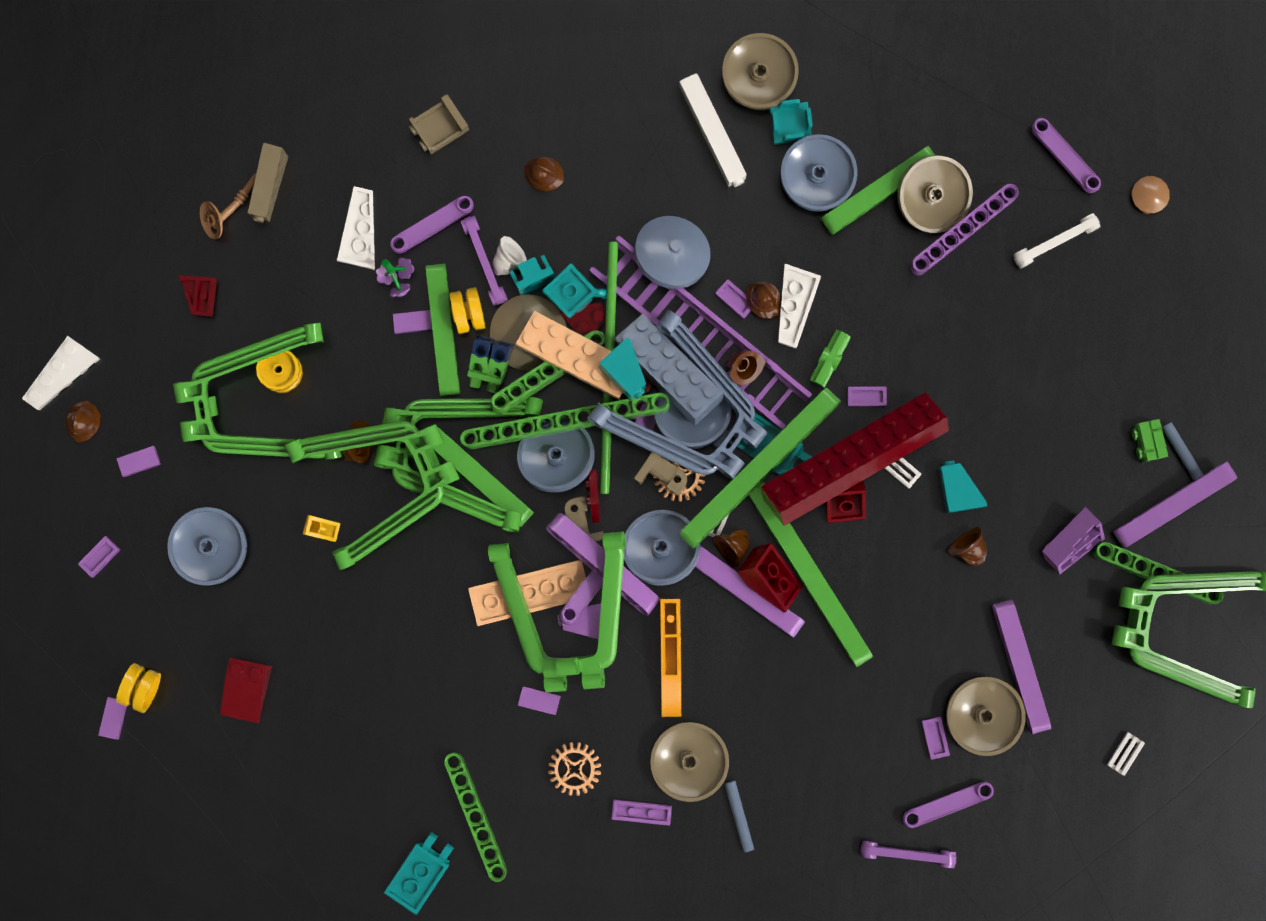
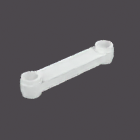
(1088, 224)

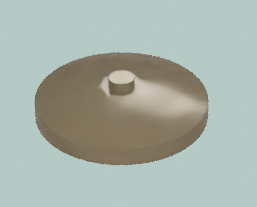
(760, 71)
(935, 194)
(511, 320)
(985, 716)
(689, 761)

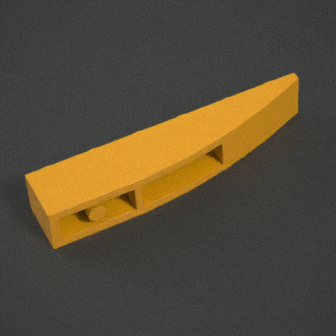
(670, 657)

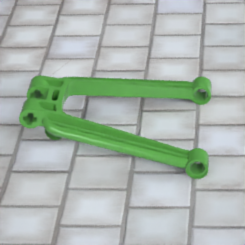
(206, 406)
(421, 447)
(397, 458)
(1141, 606)
(557, 669)

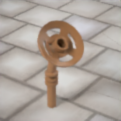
(215, 218)

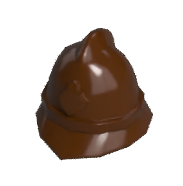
(544, 174)
(764, 299)
(745, 366)
(82, 421)
(732, 546)
(970, 547)

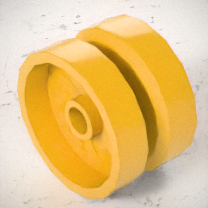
(464, 311)
(285, 380)
(138, 688)

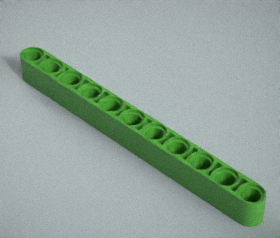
(556, 418)
(759, 468)
(813, 581)

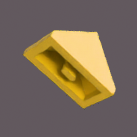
(321, 528)

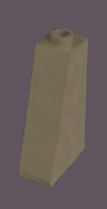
(267, 182)

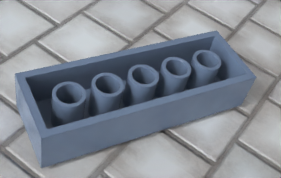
(671, 370)

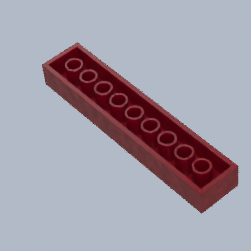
(854, 458)

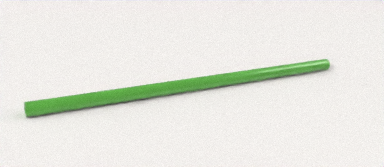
(609, 344)

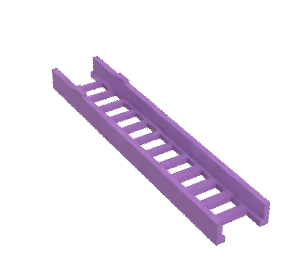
(710, 317)

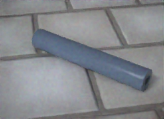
(1182, 451)
(739, 816)

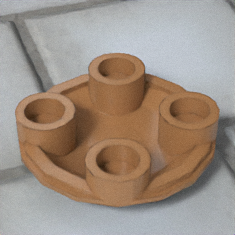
(1150, 194)

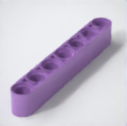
(972, 225)
(1175, 504)
(594, 557)
(734, 584)
(1021, 666)

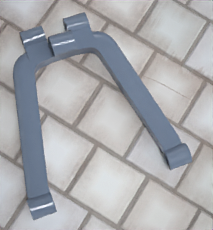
(742, 429)

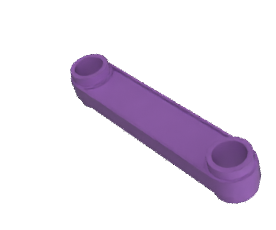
(1066, 155)
(432, 224)
(471, 227)
(581, 597)
(947, 804)
(871, 850)

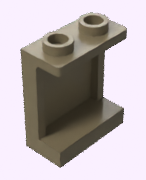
(438, 125)

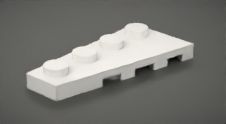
(358, 234)
(797, 296)
(63, 368)

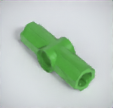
(830, 358)

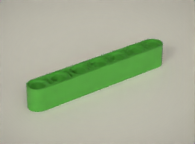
(870, 196)
(442, 329)
(537, 375)
(481, 477)
(1148, 568)
(475, 827)

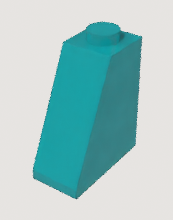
(624, 370)
(958, 489)

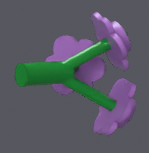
(387, 274)

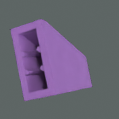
(587, 622)

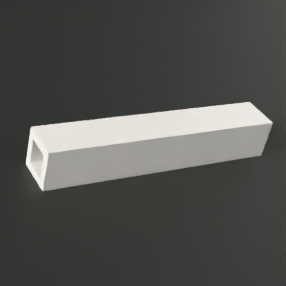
(713, 130)

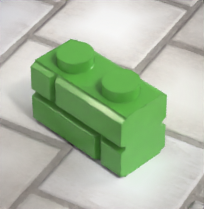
(1149, 440)

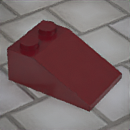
(770, 576)
(245, 689)

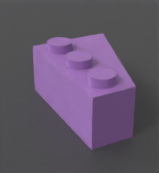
(1074, 541)

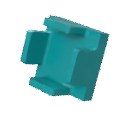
(790, 121)
(532, 275)
(570, 291)

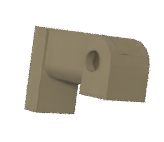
(664, 472)
(579, 517)

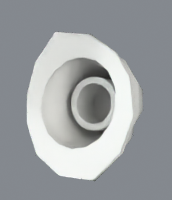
(508, 256)

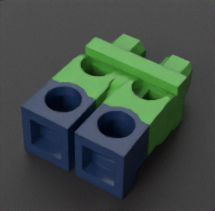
(489, 362)

